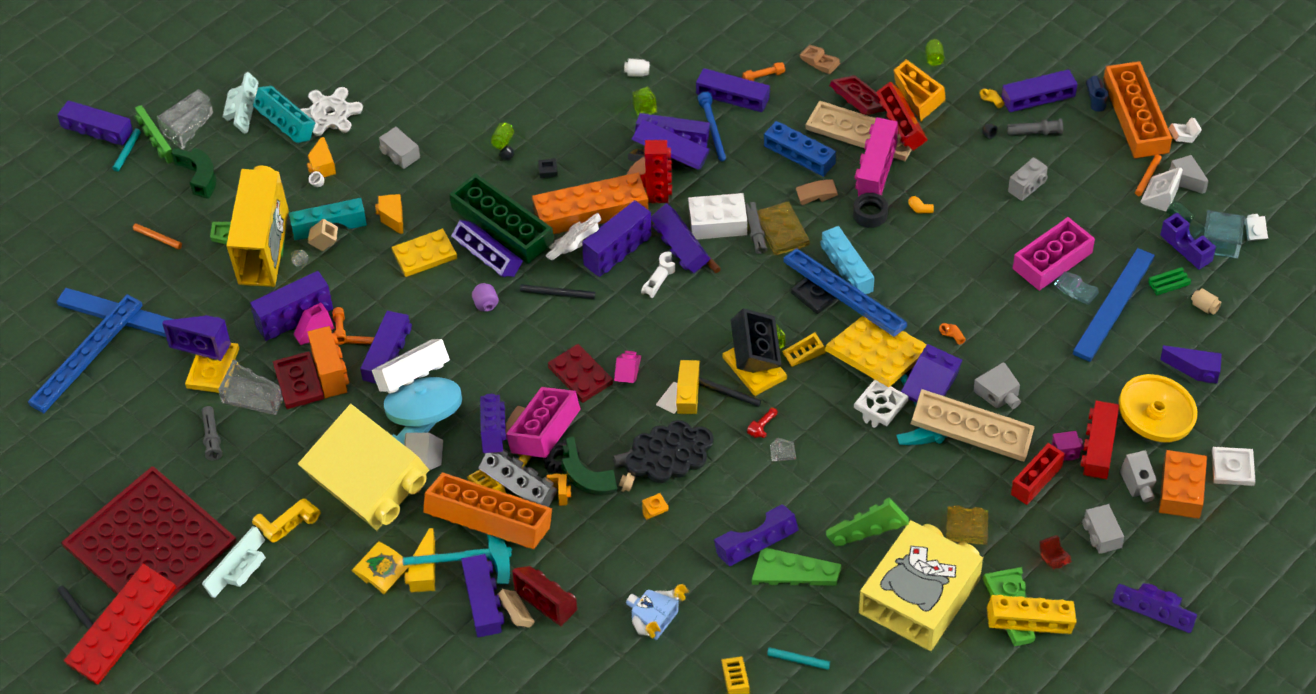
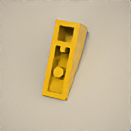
(688, 387)
(422, 576)

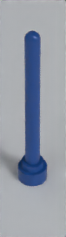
(705, 100)

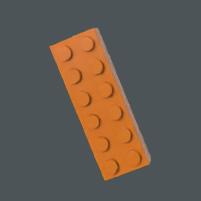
(1137, 109)
(579, 203)
(487, 510)

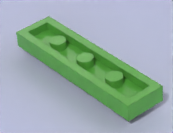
(156, 137)

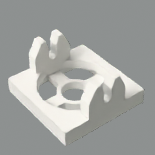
(872, 414)

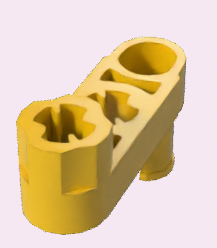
(289, 520)

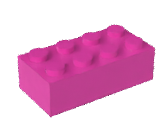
(877, 157)
(1053, 253)
(543, 422)

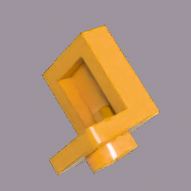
(560, 483)
(654, 506)

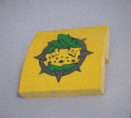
(381, 567)

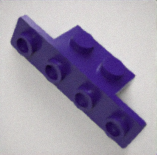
(1156, 605)

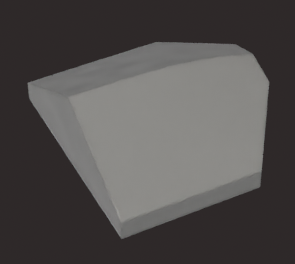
(426, 447)

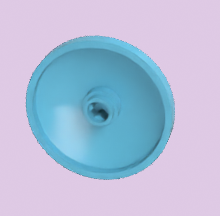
(423, 401)

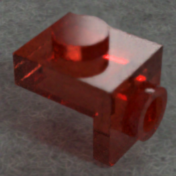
(1053, 553)

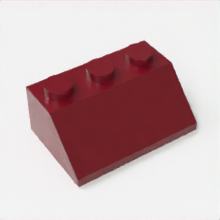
(544, 594)

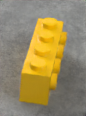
(1031, 614)

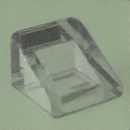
(782, 450)

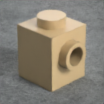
(322, 235)

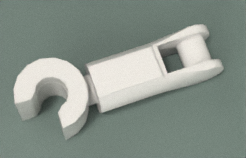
(665, 268)

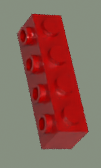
(899, 110)
(657, 170)
(1101, 439)

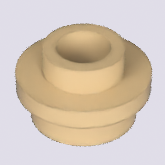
(626, 482)

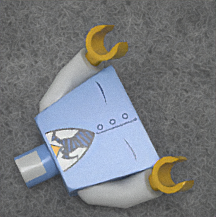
(655, 610)

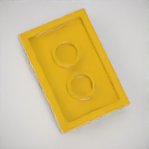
(424, 252)
(208, 373)
(757, 381)

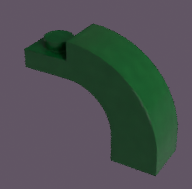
(204, 180)
(588, 481)

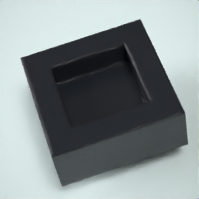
(547, 168)

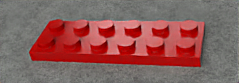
(120, 624)

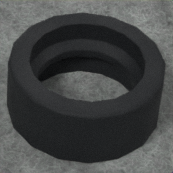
(872, 199)

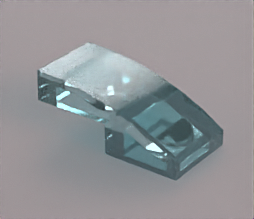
(1075, 288)

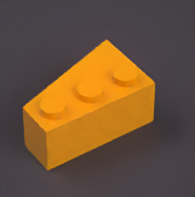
(919, 89)

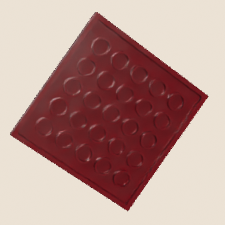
(153, 527)

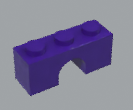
(1176, 233)

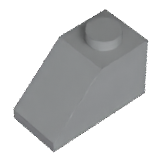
(1192, 176)

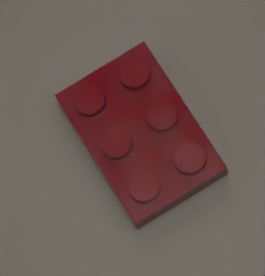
(857, 94)
(580, 373)
(298, 380)

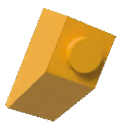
(321, 159)
(391, 211)

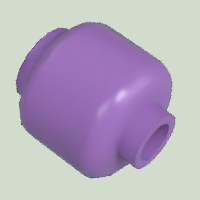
(485, 297)

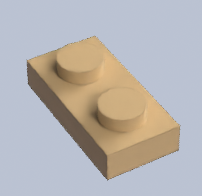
(516, 608)

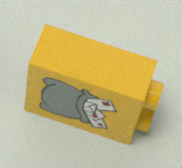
(258, 227)

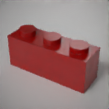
(1037, 473)

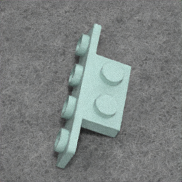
(240, 103)
(237, 564)

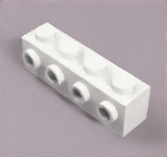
(410, 365)

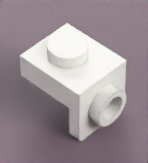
(1186, 132)
(1255, 227)

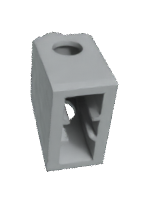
(998, 387)
(1138, 475)

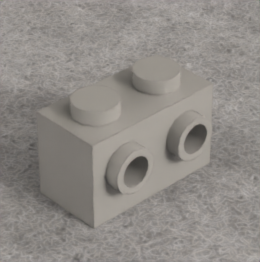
(399, 147)
(1027, 179)
(1103, 529)

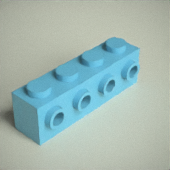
(847, 260)

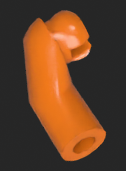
(952, 331)

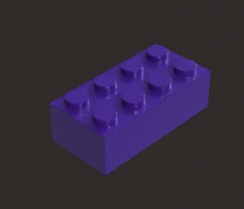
(617, 238)
(284, 307)

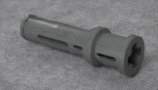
(1044, 127)
(211, 439)

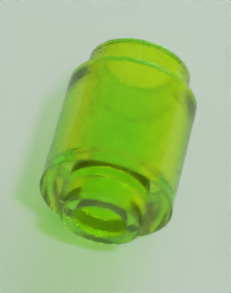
(934, 52)
(502, 135)

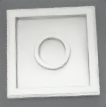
(1233, 466)

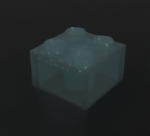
(1224, 232)

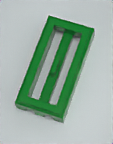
(1168, 279)

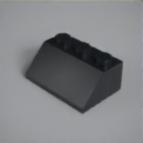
(755, 341)

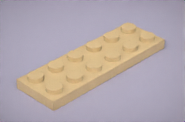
(847, 127)
(972, 425)

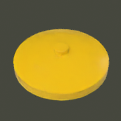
(1157, 408)

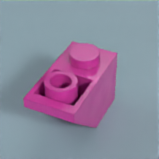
(312, 319)
(627, 367)

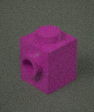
(1068, 443)

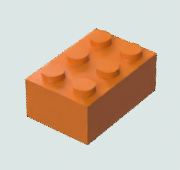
(327, 360)
(1183, 484)

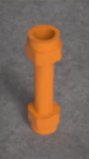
(778, 68)
(339, 317)

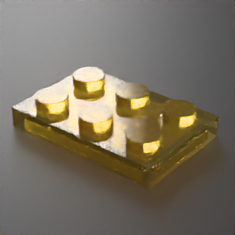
(782, 228)
(967, 525)

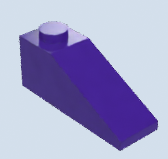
(1197, 364)

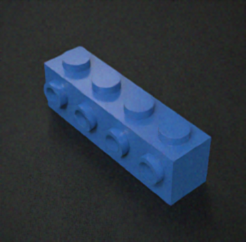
(800, 148)

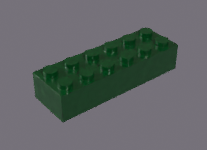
(502, 218)

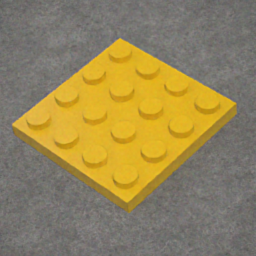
(876, 351)

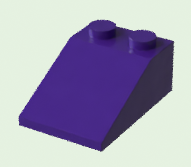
(198, 335)
(932, 372)

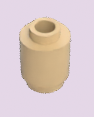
(1206, 301)

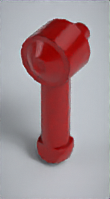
(756, 429)

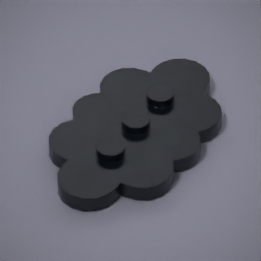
(669, 451)

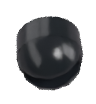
(989, 130)
(506, 152)

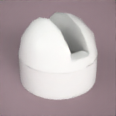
(316, 179)

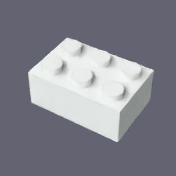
(718, 216)

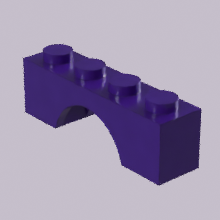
(737, 546)

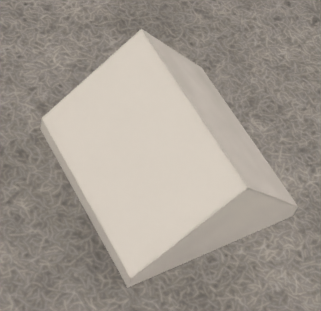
(1162, 189)

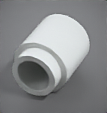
(636, 67)

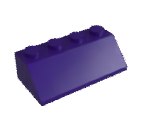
(681, 146)

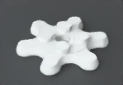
(334, 103)
(574, 237)

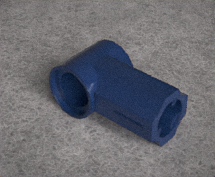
(1097, 93)

